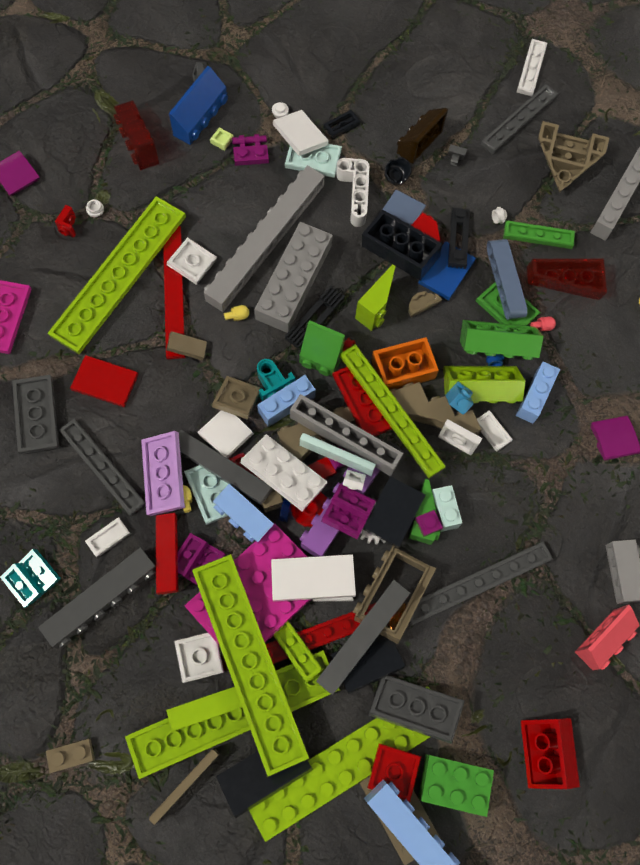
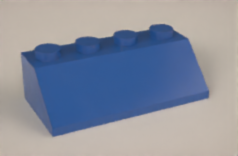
(198, 106)

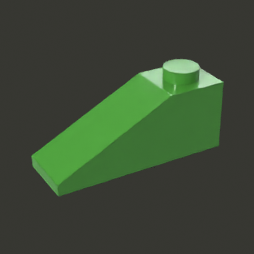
(426, 506)

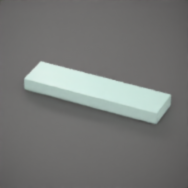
(337, 454)

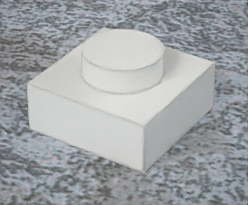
(354, 480)

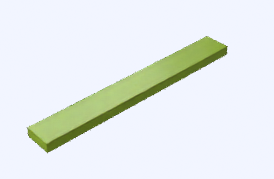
(392, 411)

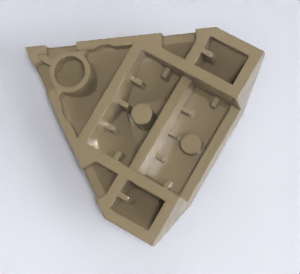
(569, 155)

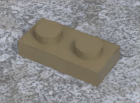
(70, 755)

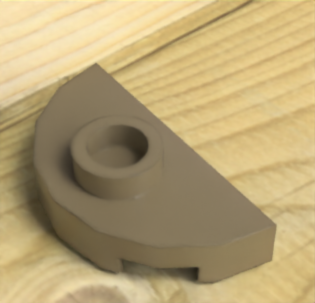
(422, 302)

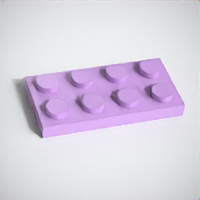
(162, 473)

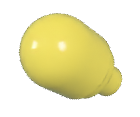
(237, 313)
(187, 499)

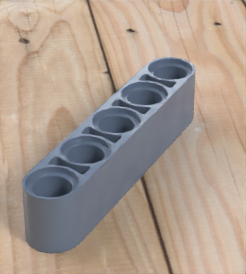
(506, 279)

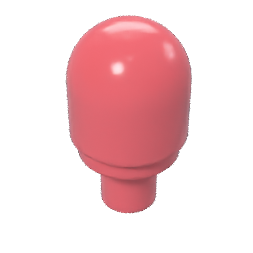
(544, 323)

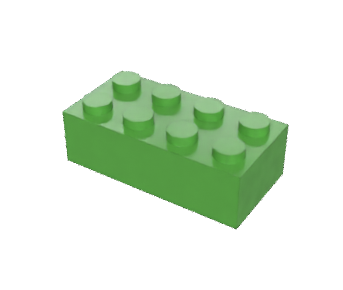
(501, 339)

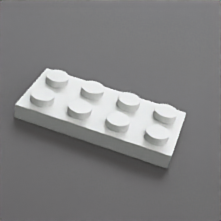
(284, 472)

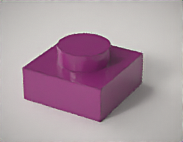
(428, 523)

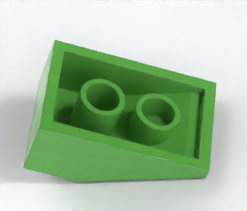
(321, 348)

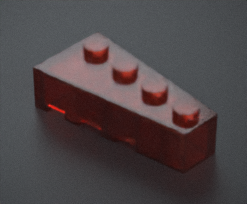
(136, 134)
(570, 276)

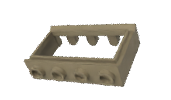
(378, 575)

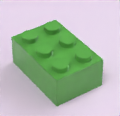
(456, 785)

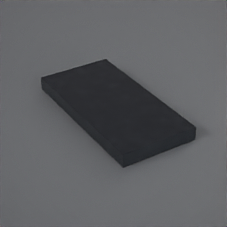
(248, 783)

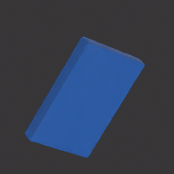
(445, 279)

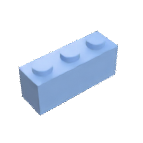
(537, 392)
(280, 403)
(242, 513)

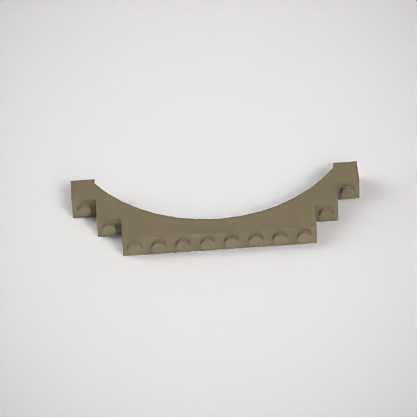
(411, 399)

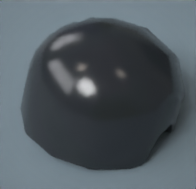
(397, 171)

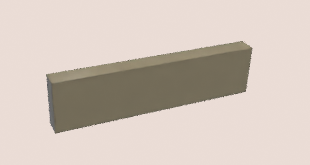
(184, 786)

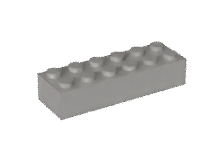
(293, 277)

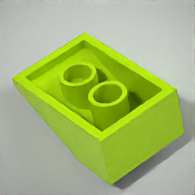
(373, 303)

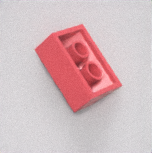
(608, 638)

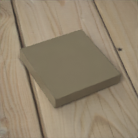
(236, 397)

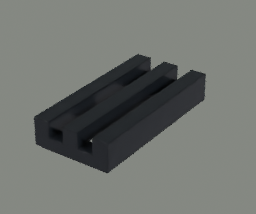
(343, 126)

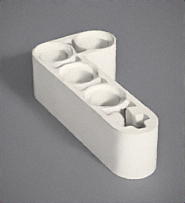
(358, 173)

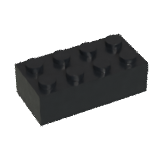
(401, 244)

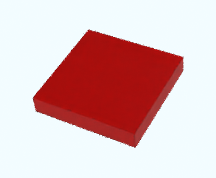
(395, 767)

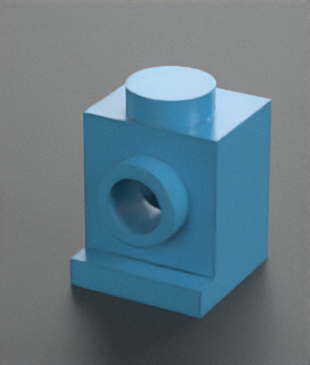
(460, 398)

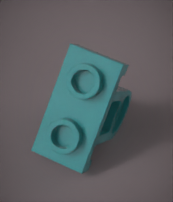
(273, 380)

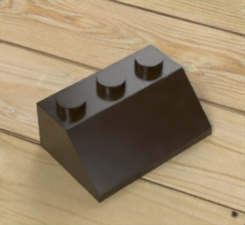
(422, 134)

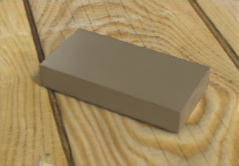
(186, 345)

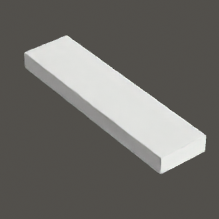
(531, 67)

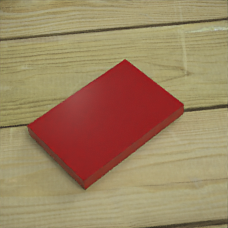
(104, 381)

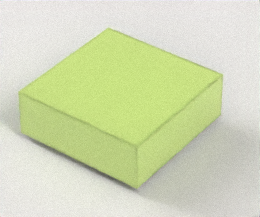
(221, 139)

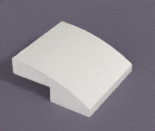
(225, 433)

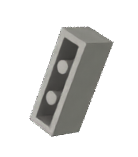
(625, 570)

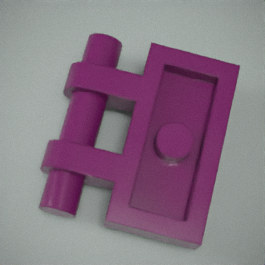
(250, 154)

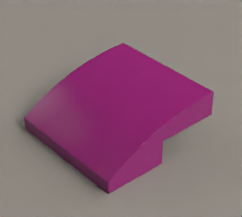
(16, 173)
(615, 437)
(348, 511)
(194, 554)

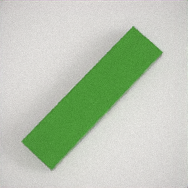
(539, 234)

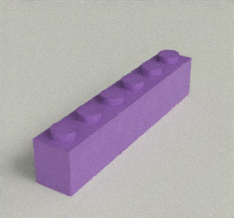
(322, 535)

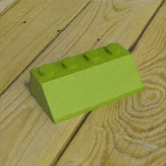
(487, 382)

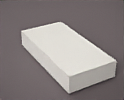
(493, 431)
(107, 537)

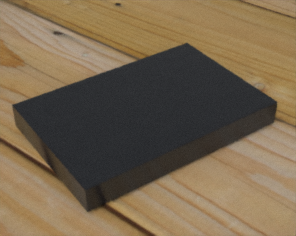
(394, 512)
(377, 662)

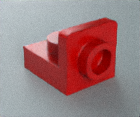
(65, 221)

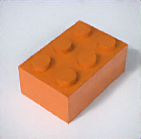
(405, 363)

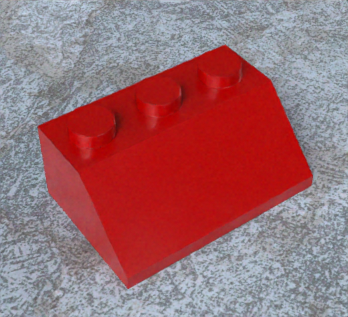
(550, 754)

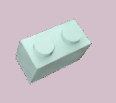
(447, 508)

